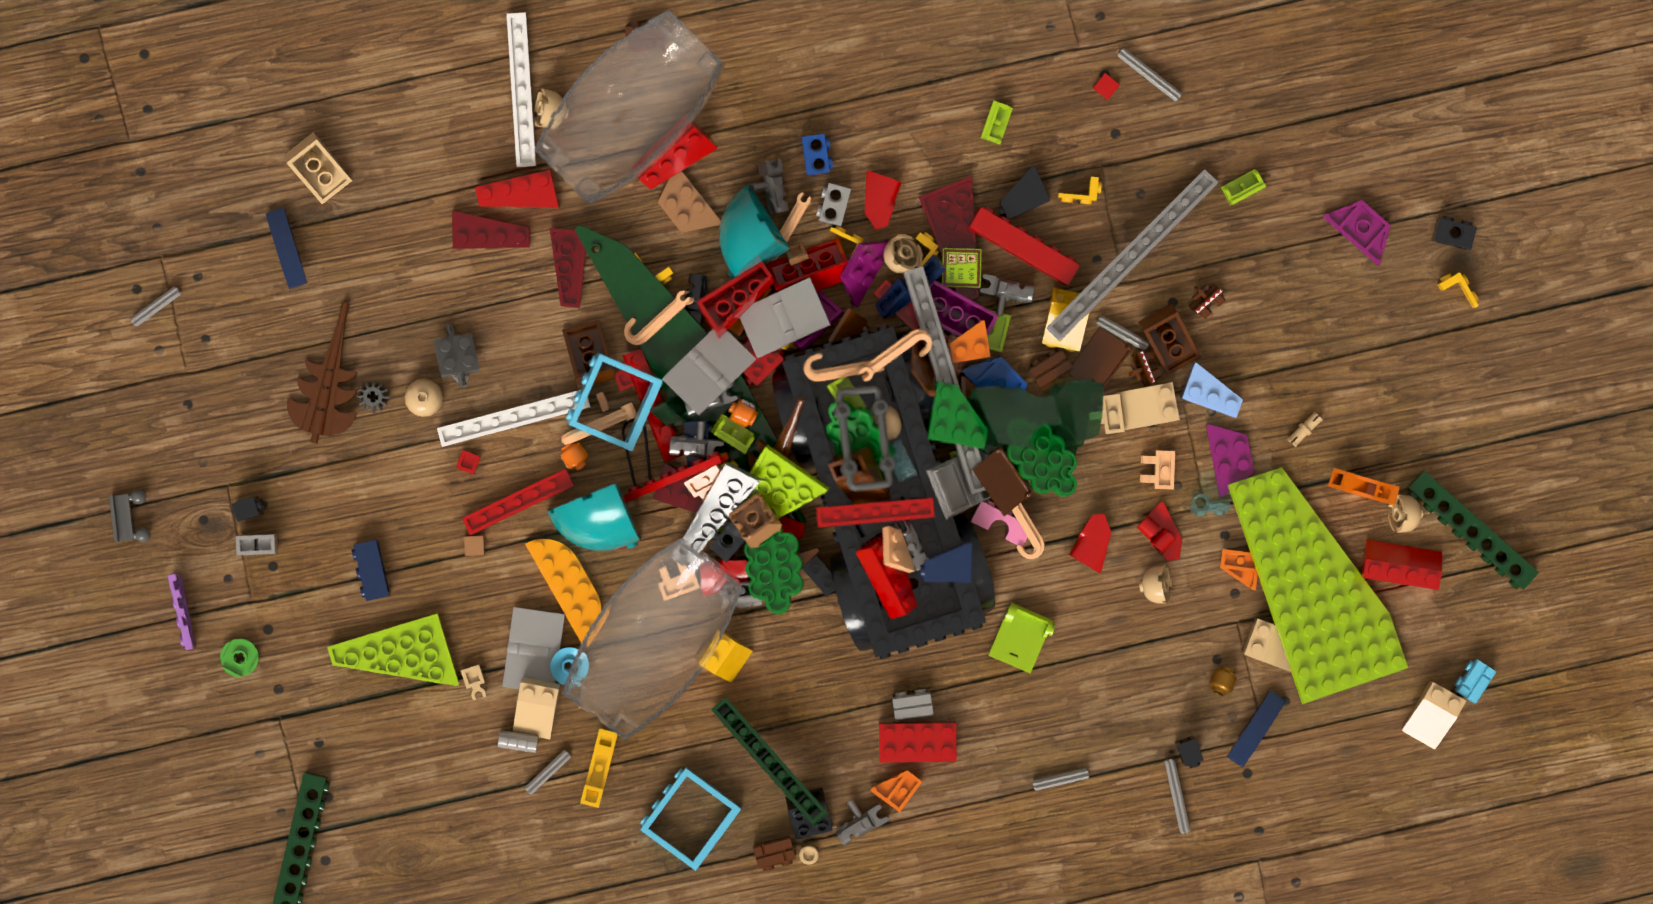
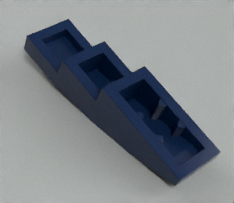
(286, 248)
(898, 293)
(1256, 729)

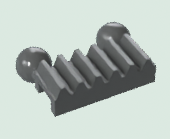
(122, 517)

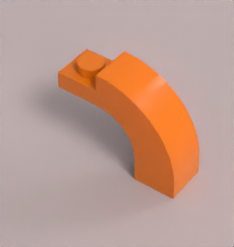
(1363, 486)

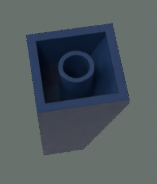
(949, 566)

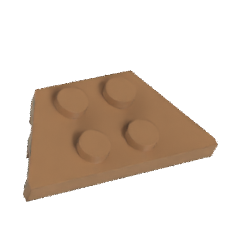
(686, 205)

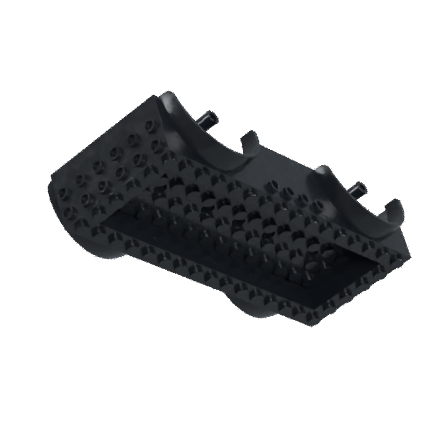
(940, 605)

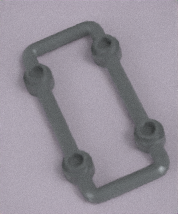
(849, 467)

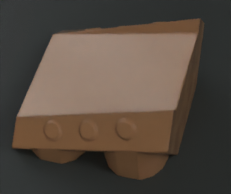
(755, 520)

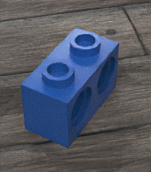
(811, 155)

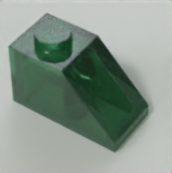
(671, 411)

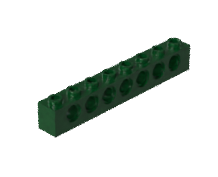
(1526, 571)
(769, 762)
(320, 784)

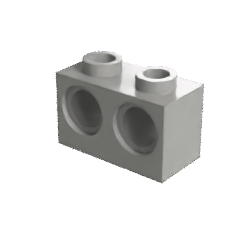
(839, 205)
(256, 544)

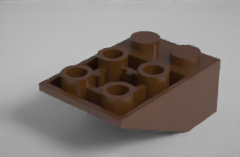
(866, 472)

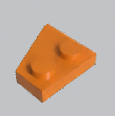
(971, 344)
(1240, 566)
(897, 789)

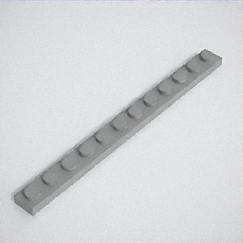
(1132, 255)
(940, 360)

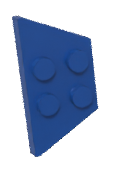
(994, 373)

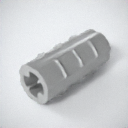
(518, 741)

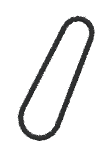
(628, 456)

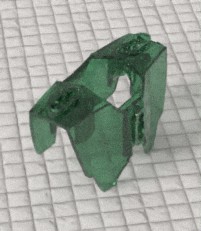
(1013, 414)

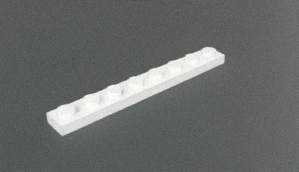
(521, 90)
(508, 419)

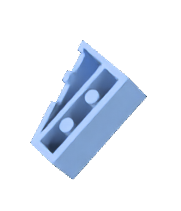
(1210, 393)

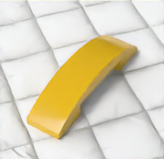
(599, 768)

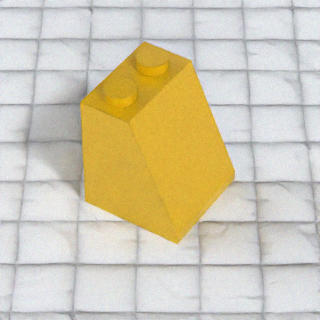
(1072, 341)
(728, 658)

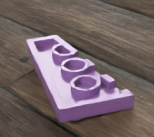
(183, 617)

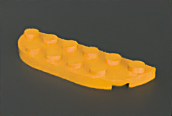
(568, 583)

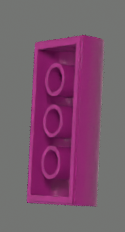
(957, 312)

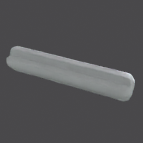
(155, 306)
(1122, 332)
(547, 772)
(1060, 779)

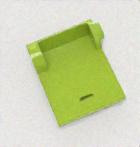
(1021, 635)

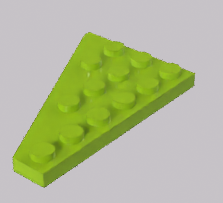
(783, 484)
(406, 650)

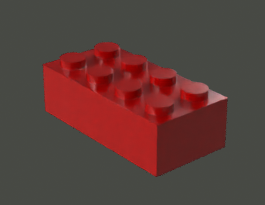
(917, 742)

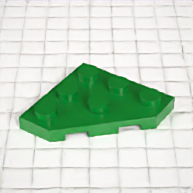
(955, 419)

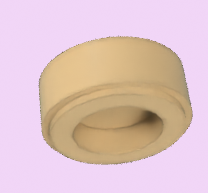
(808, 854)

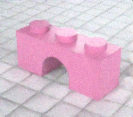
(987, 514)

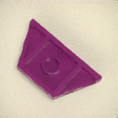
(1362, 228)
(862, 269)
(1229, 456)

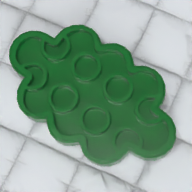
(861, 432)
(1045, 463)
(775, 571)

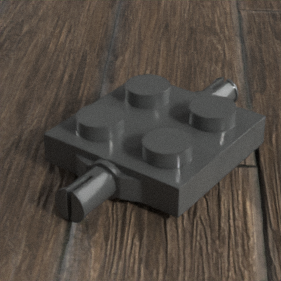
(456, 355)

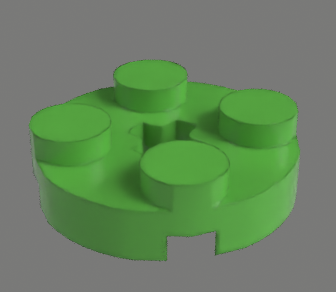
(229, 660)

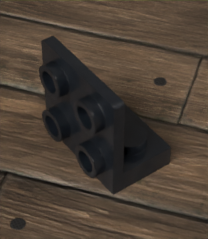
(801, 826)

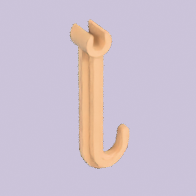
(795, 216)
(659, 321)
(894, 351)
(833, 372)
(626, 413)
(1031, 532)

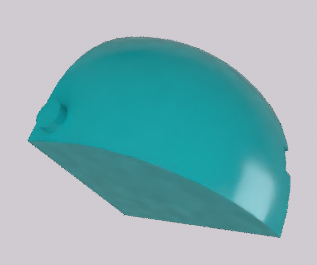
(748, 234)
(597, 521)

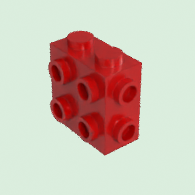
(761, 366)

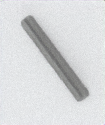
(1149, 74)
(1177, 795)

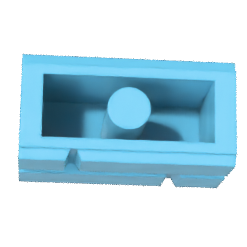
(1474, 680)

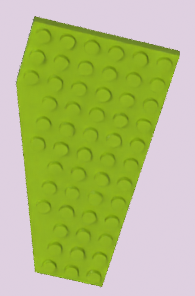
(1321, 606)

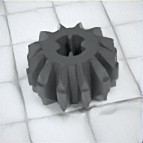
(369, 402)

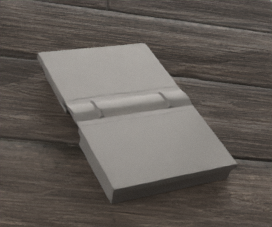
(784, 318)
(708, 370)
(952, 487)
(531, 645)

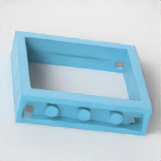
(642, 414)
(659, 805)

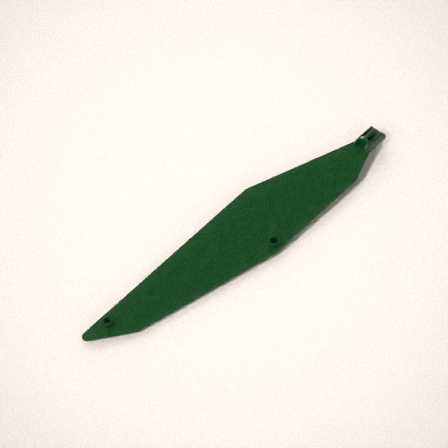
(643, 298)

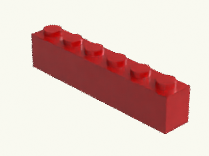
(1024, 247)

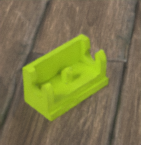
(996, 122)
(1243, 187)
(844, 382)
(733, 433)

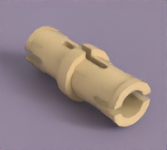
(1305, 429)

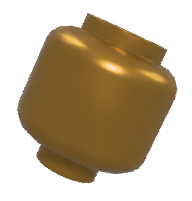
(1222, 681)

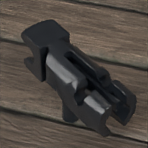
(698, 293)

